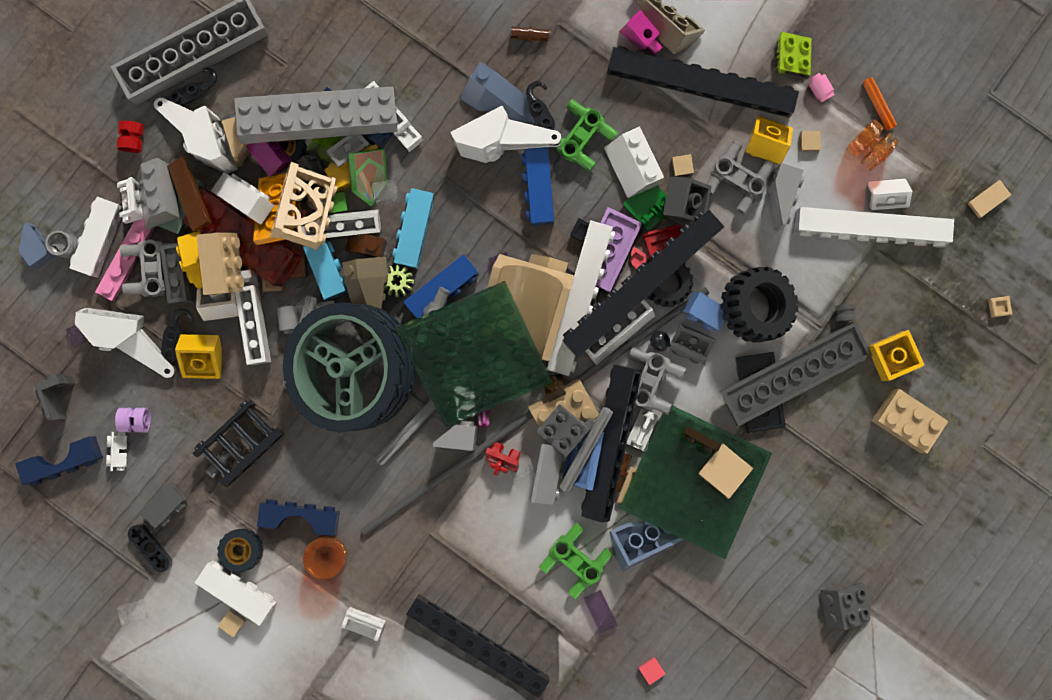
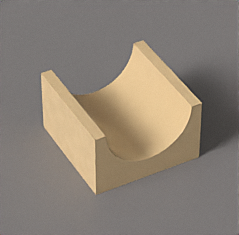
(539, 297)

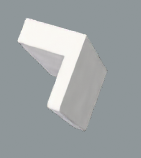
(889, 194)

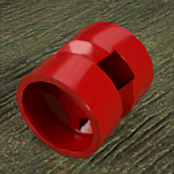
(130, 136)

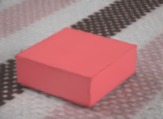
(651, 670)

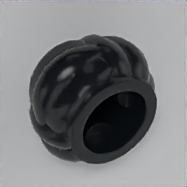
(660, 341)

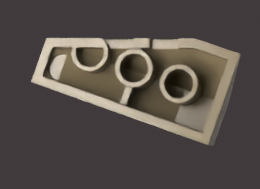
(675, 31)
(366, 283)

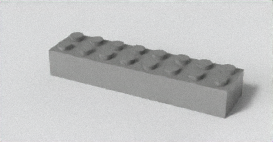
(189, 50)
(315, 115)

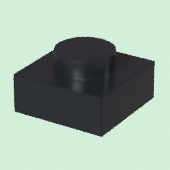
(580, 230)

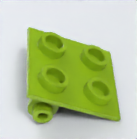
(794, 54)

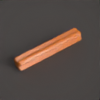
(879, 103)

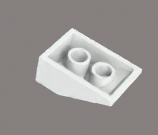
(216, 305)

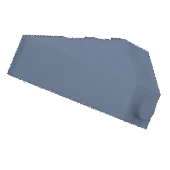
(489, 90)
(638, 542)

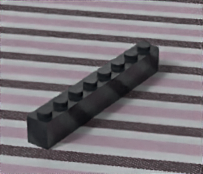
(621, 400)

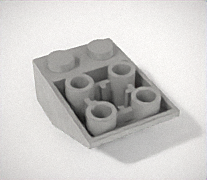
(782, 193)

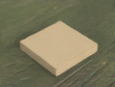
(725, 471)

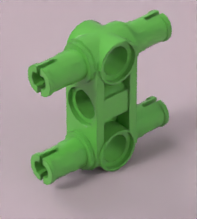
(583, 133)
(576, 561)

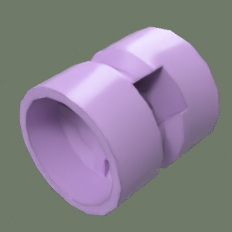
(136, 420)

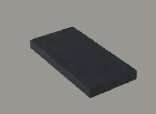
(747, 366)

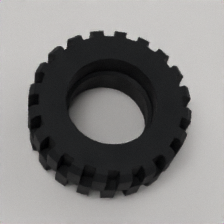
(779, 297)

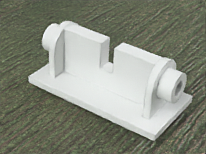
(642, 429)
(115, 458)

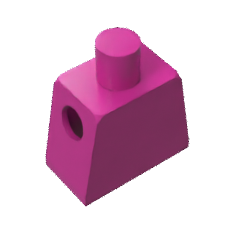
(639, 27)

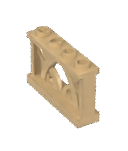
(283, 220)

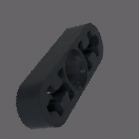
(145, 533)

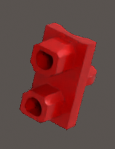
(502, 462)

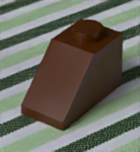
(366, 245)

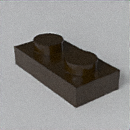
(556, 388)
(706, 443)

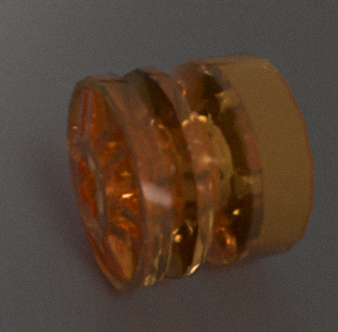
(872, 145)
(314, 561)

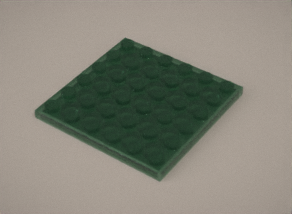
(474, 354)
(677, 498)

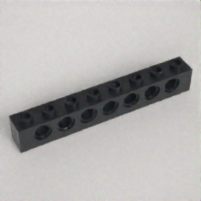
(478, 646)

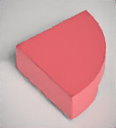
(637, 258)

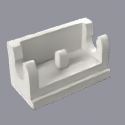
(130, 200)
(363, 623)

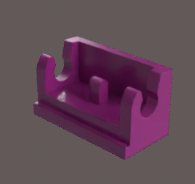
(269, 156)

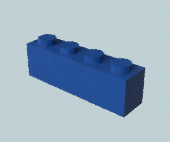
(539, 186)
(451, 278)

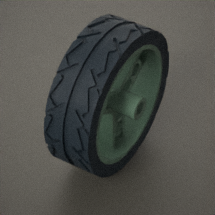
(309, 344)

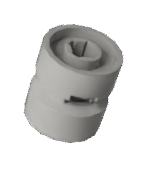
(61, 244)

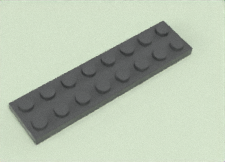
(795, 373)

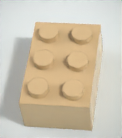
(220, 263)
(575, 401)
(909, 421)

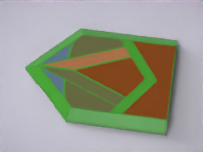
(366, 169)

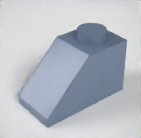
(33, 247)

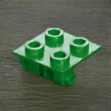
(647, 207)

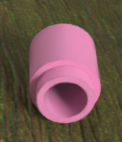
(821, 87)

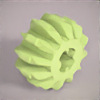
(403, 283)

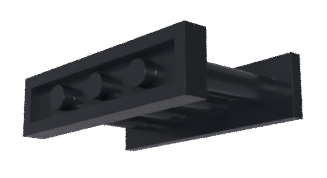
(243, 462)

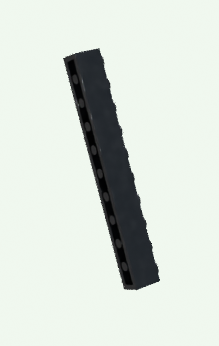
(702, 82)
(643, 283)

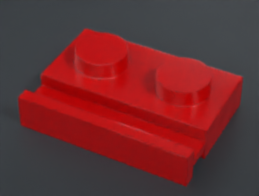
(656, 239)

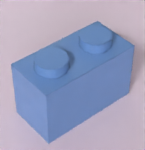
(704, 310)

